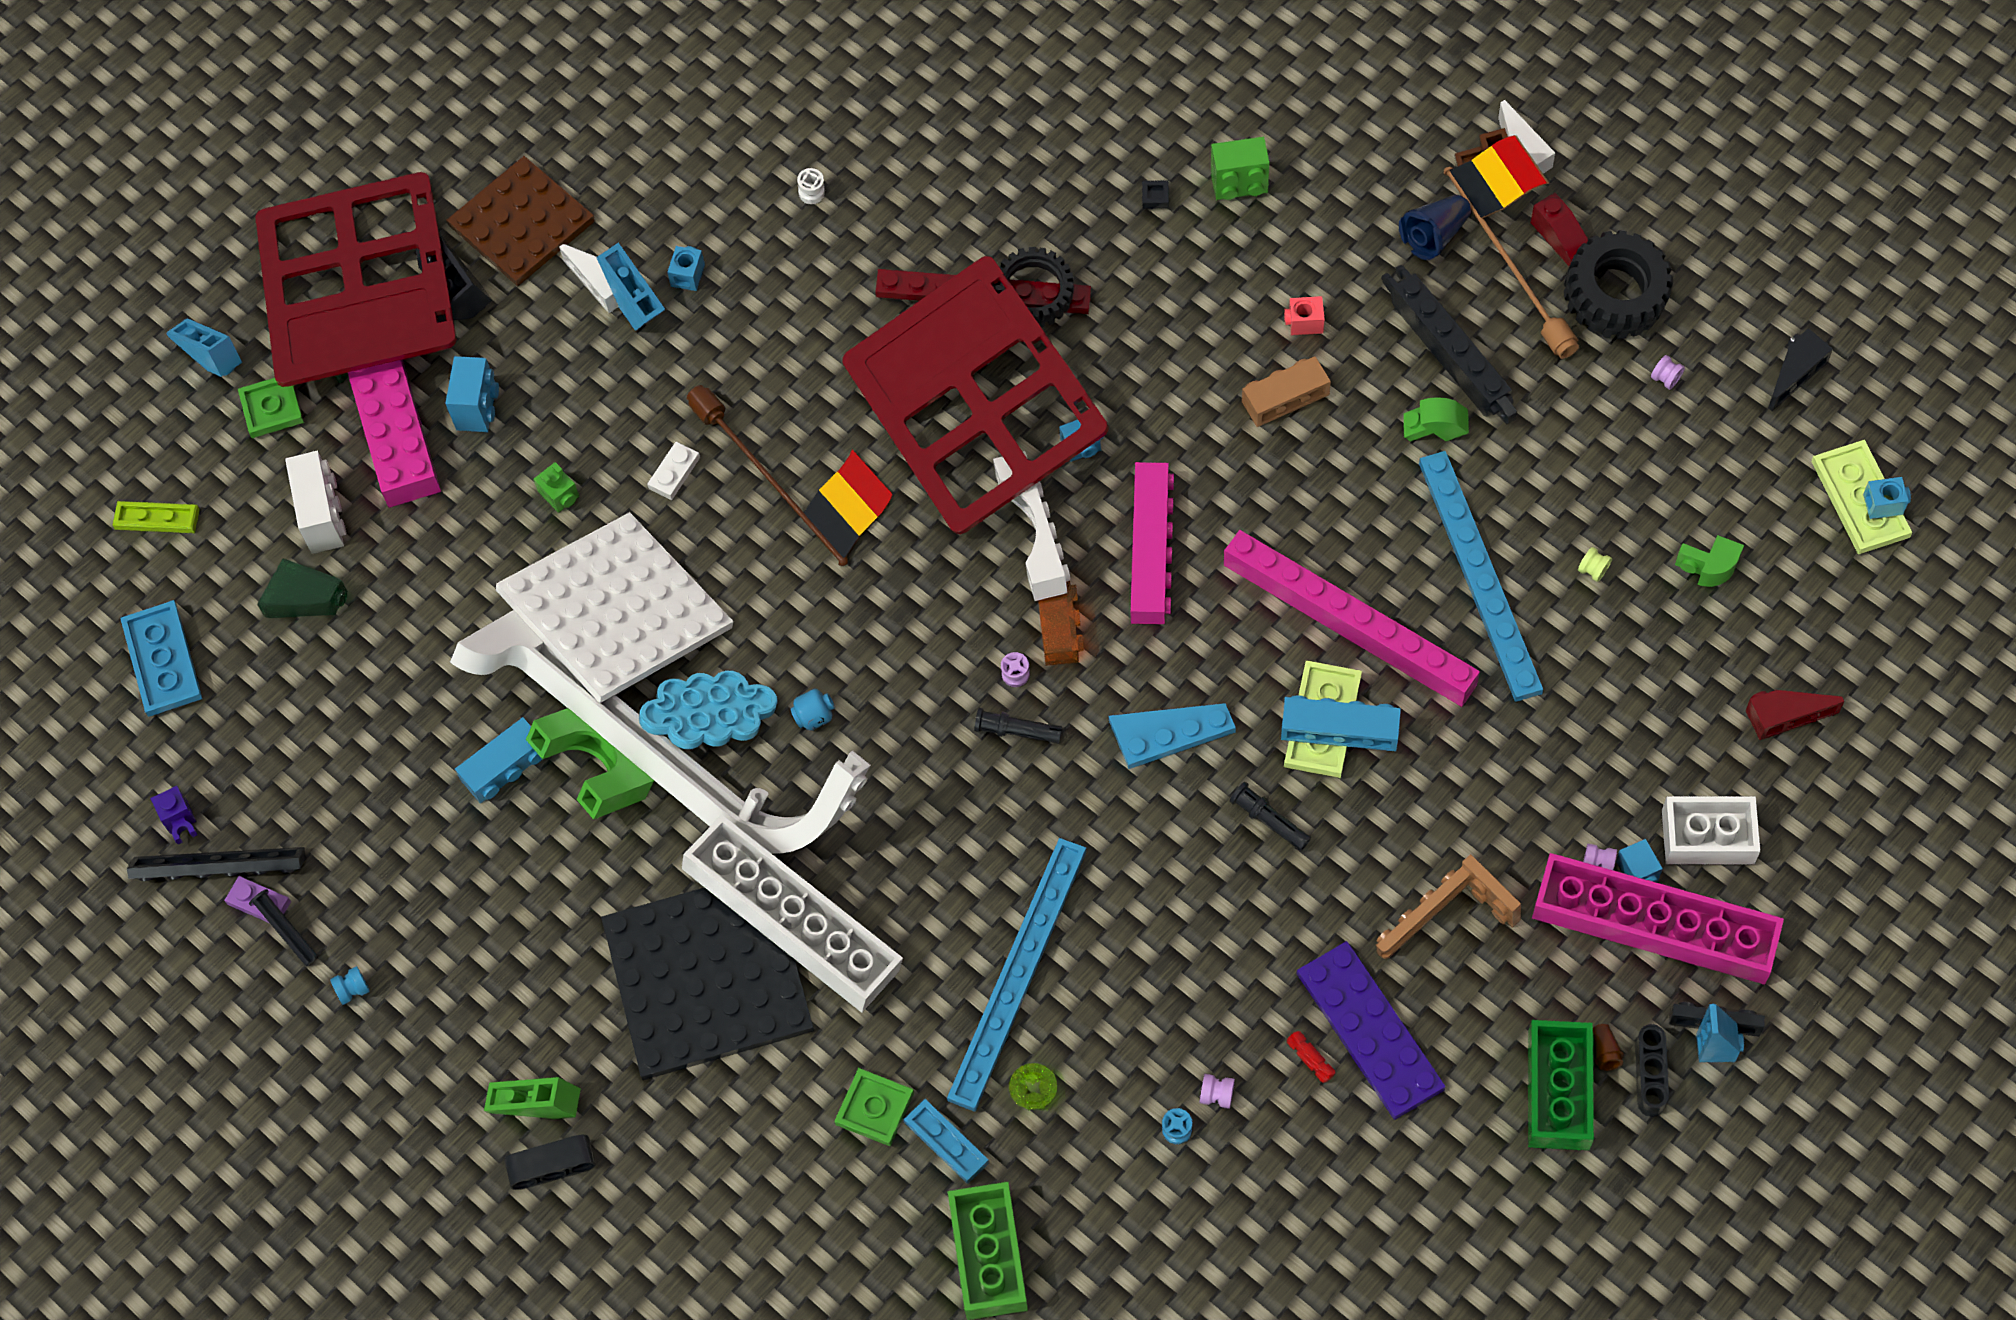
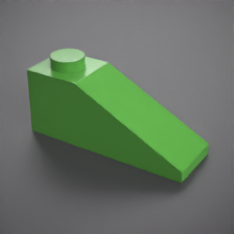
(533, 1098)

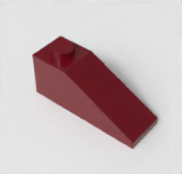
(1558, 226)
(1786, 710)

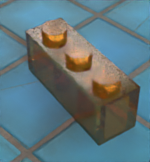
(1059, 628)

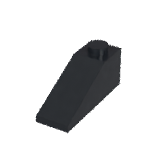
(1803, 359)

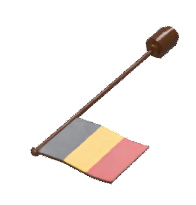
(841, 506)

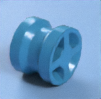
(1178, 1120)

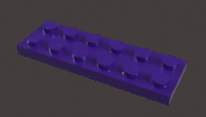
(1370, 1030)

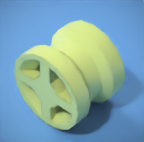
(1595, 564)

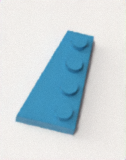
(1165, 732)

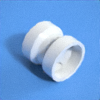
(811, 186)

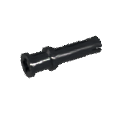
(1003, 725)
(1260, 809)

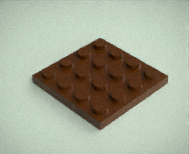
(520, 220)

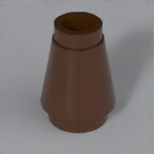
(1606, 1048)

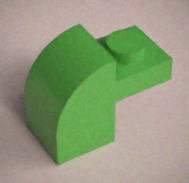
(1437, 416)
(1712, 567)

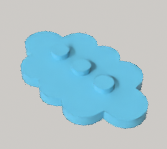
(708, 709)

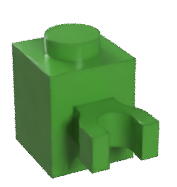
(556, 487)

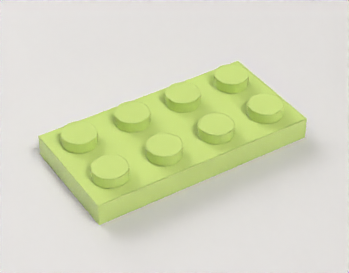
(1845, 478)
(1317, 683)

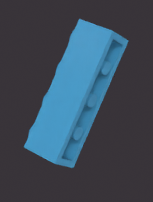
(1340, 723)

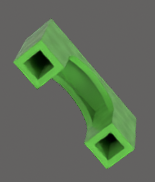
(604, 793)

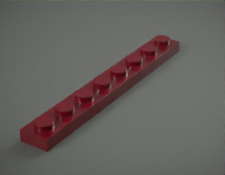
(917, 285)

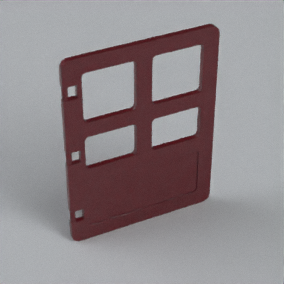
(363, 322)
(939, 349)

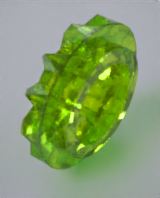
(1033, 1073)

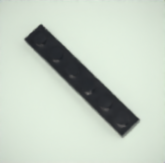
(206, 864)

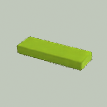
(156, 517)

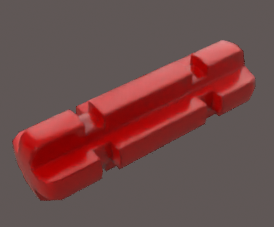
(1310, 1056)

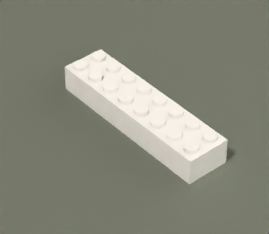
(791, 913)

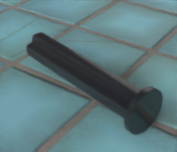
(284, 927)

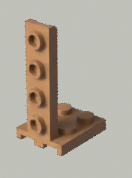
(1484, 889)

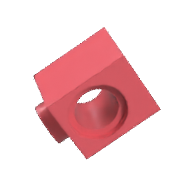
(1305, 306)

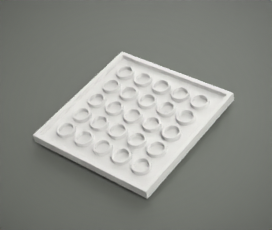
(614, 607)

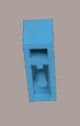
(629, 287)
(206, 346)
(1718, 1037)

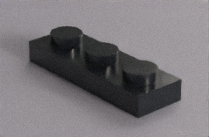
(1688, 1015)

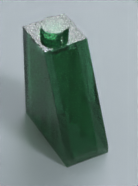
(301, 592)

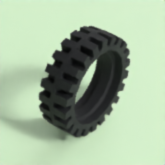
(1048, 262)

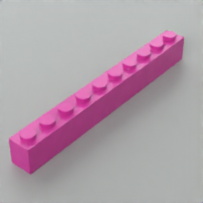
(1351, 618)

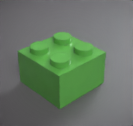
(1239, 168)

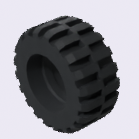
(1624, 254)

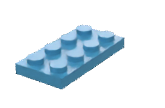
(161, 658)

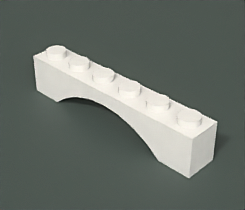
(1043, 566)

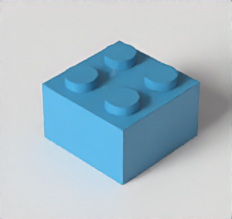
(471, 394)

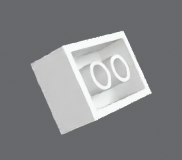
(316, 502)
(1710, 830)

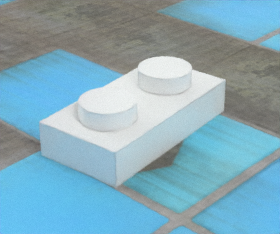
(673, 470)

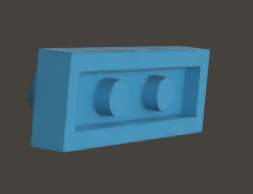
(946, 1141)

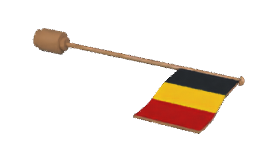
(1494, 183)

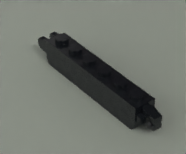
(1450, 345)

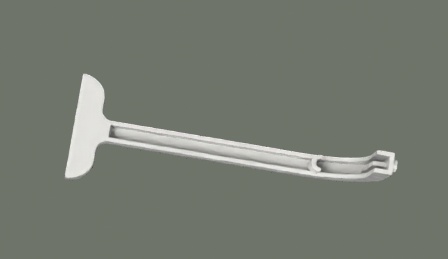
(515, 644)

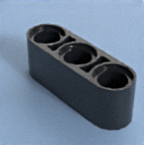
(1651, 1056)
(549, 1162)

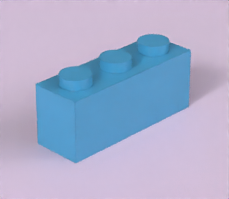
(498, 762)

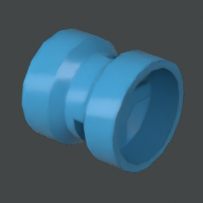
(350, 985)

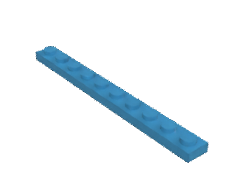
(1480, 577)
(1016, 975)

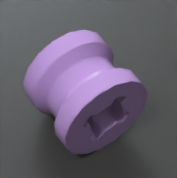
(1667, 372)
(1012, 663)

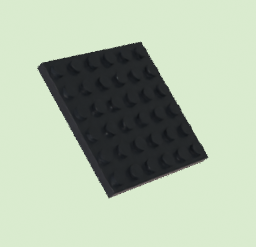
(701, 982)

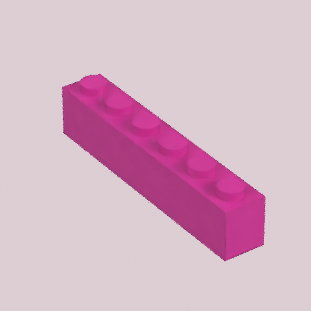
(1150, 543)

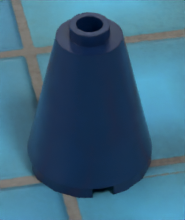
(1433, 225)

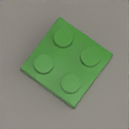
(269, 407)
(874, 1107)

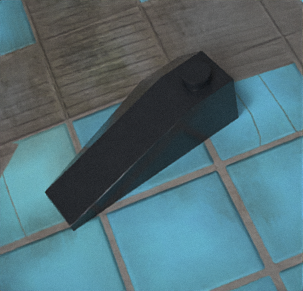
(465, 291)

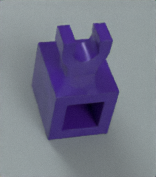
(174, 813)

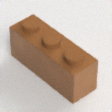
(1285, 391)

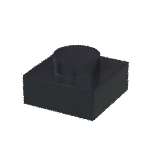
(1155, 194)

